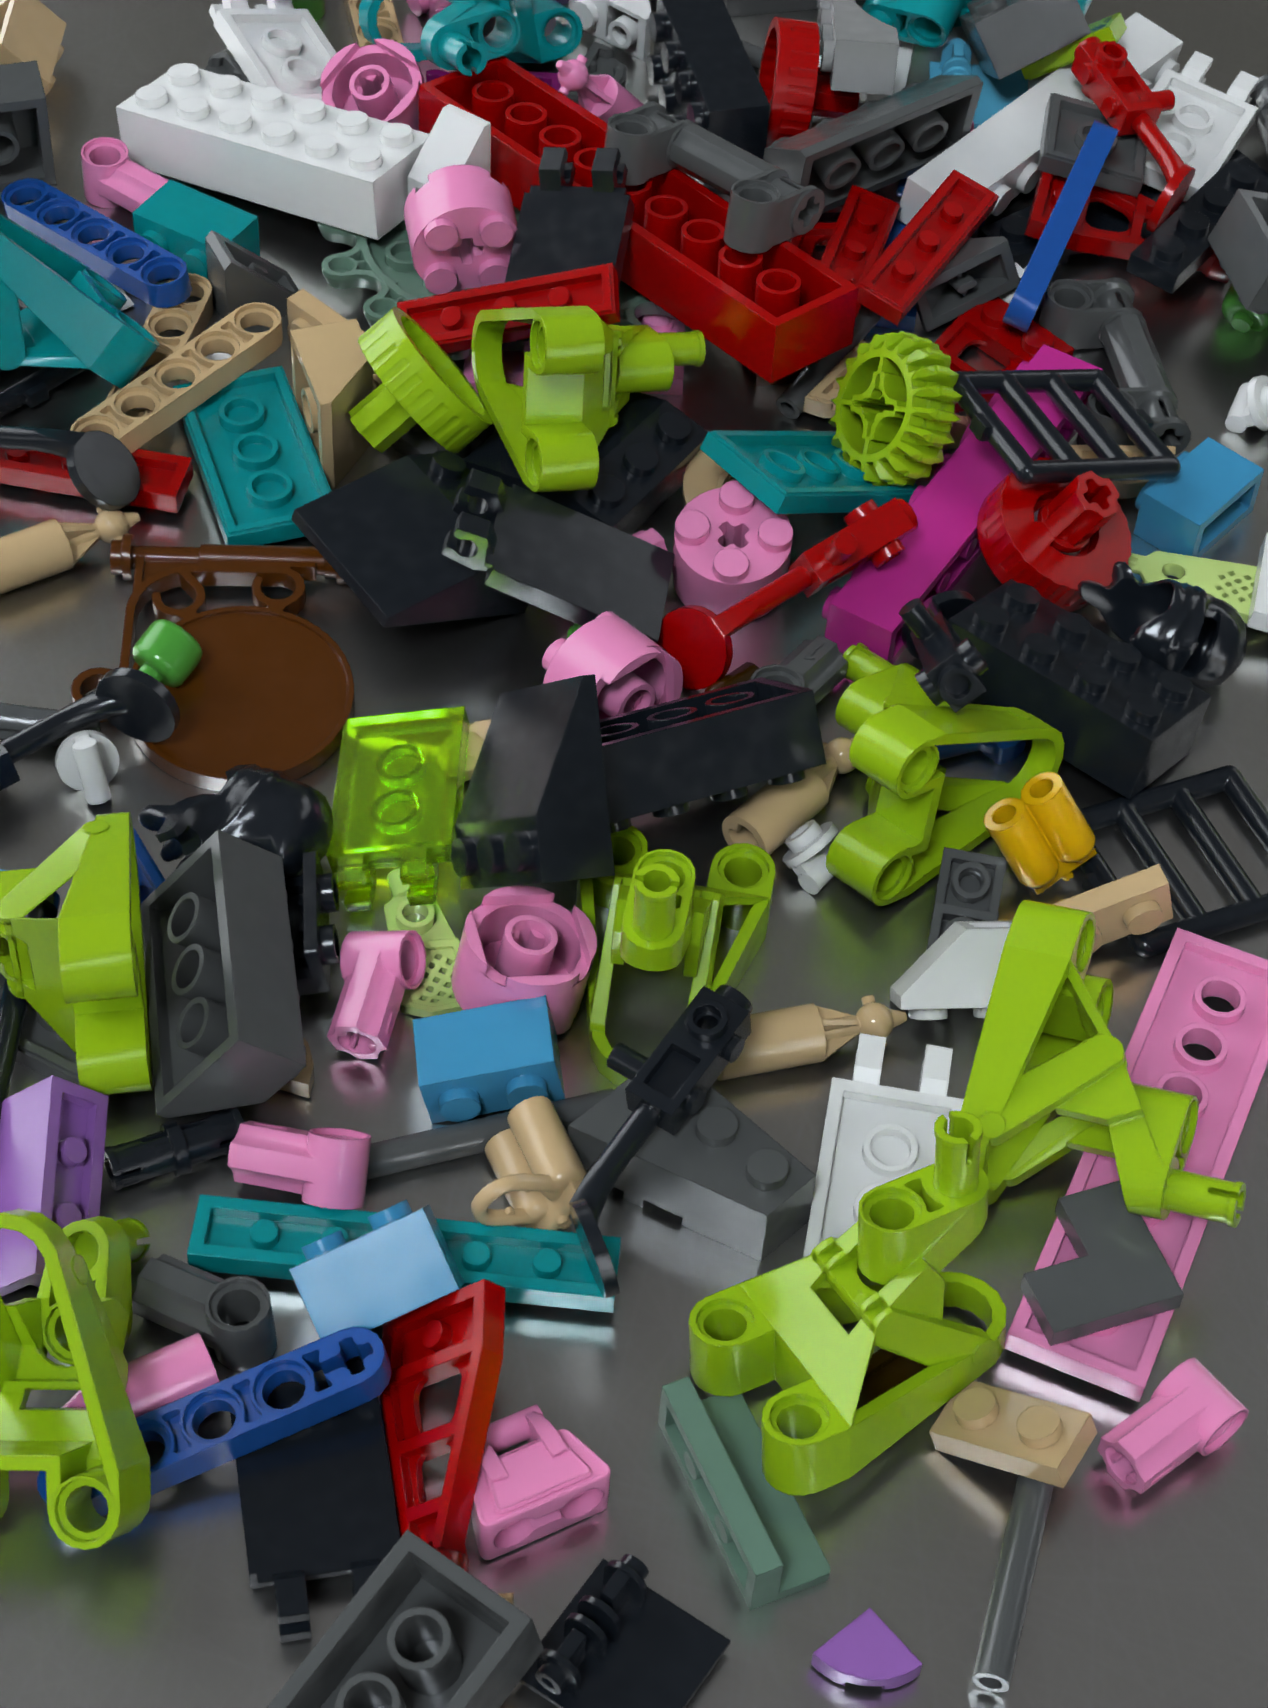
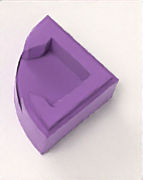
(867, 1655)

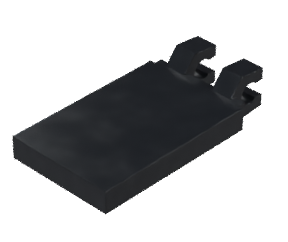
(571, 225)
(557, 556)
(317, 1504)

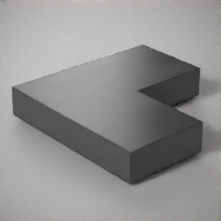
(1114, 1278)

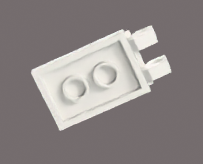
(275, 44)
(1204, 122)
(874, 1134)

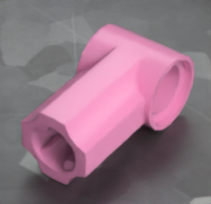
(113, 178)
(375, 976)
(319, 1163)
(1184, 1416)

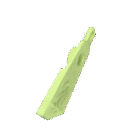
(1219, 578)
(439, 944)

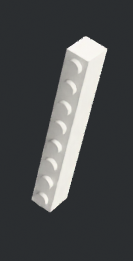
(1006, 147)

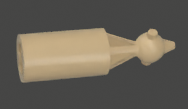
(56, 546)
(781, 809)
(807, 1035)

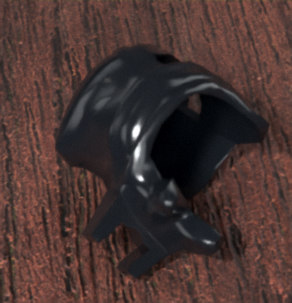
(1172, 624)
(253, 806)

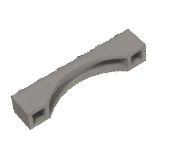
(856, 48)

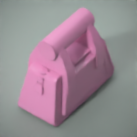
(534, 1486)

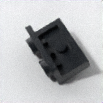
(314, 939)

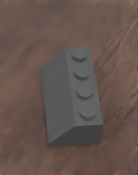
(880, 138)
(221, 980)

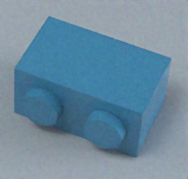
(1200, 503)
(487, 1059)
(376, 1274)

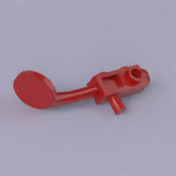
(1133, 109)
(703, 639)

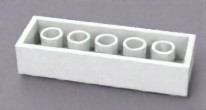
(272, 148)

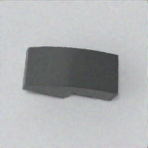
(966, 890)

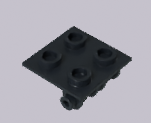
(623, 1646)

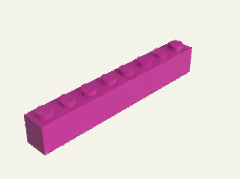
(946, 531)

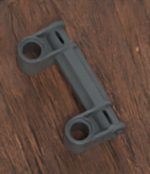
(763, 200)
(1093, 318)

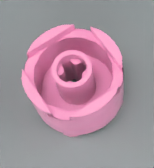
(375, 80)
(460, 229)
(728, 547)
(627, 665)
(524, 949)

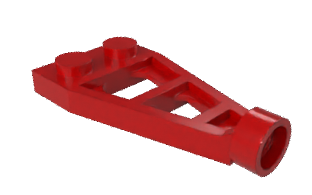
(1099, 241)
(1005, 344)
(424, 1347)

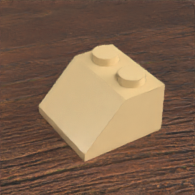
(31, 34)
(327, 383)

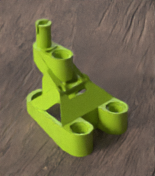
(571, 386)
(894, 745)
(663, 915)
(89, 962)
(1052, 1054)
(889, 1282)
(84, 1322)

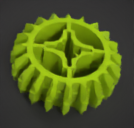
(895, 408)

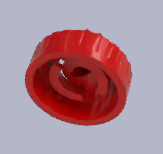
(794, 80)
(1070, 518)

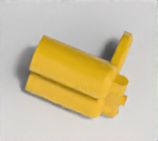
(1041, 832)

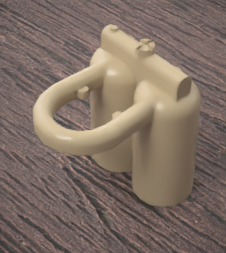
(533, 1170)

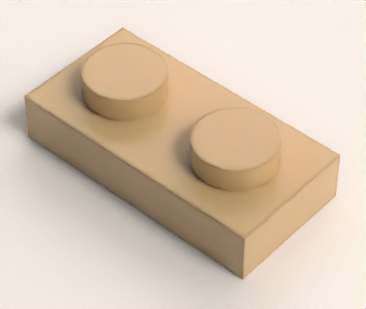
(1126, 905)
(1014, 1433)

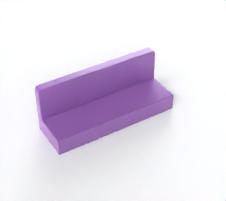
(48, 1166)

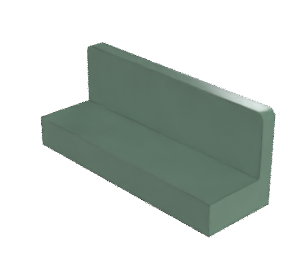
(752, 1522)

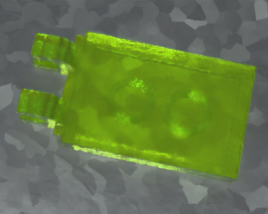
(397, 801)

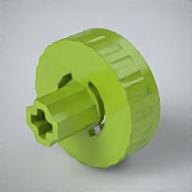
(416, 388)

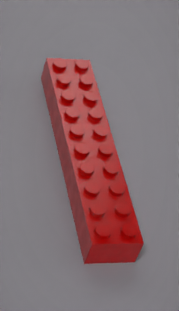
(760, 308)

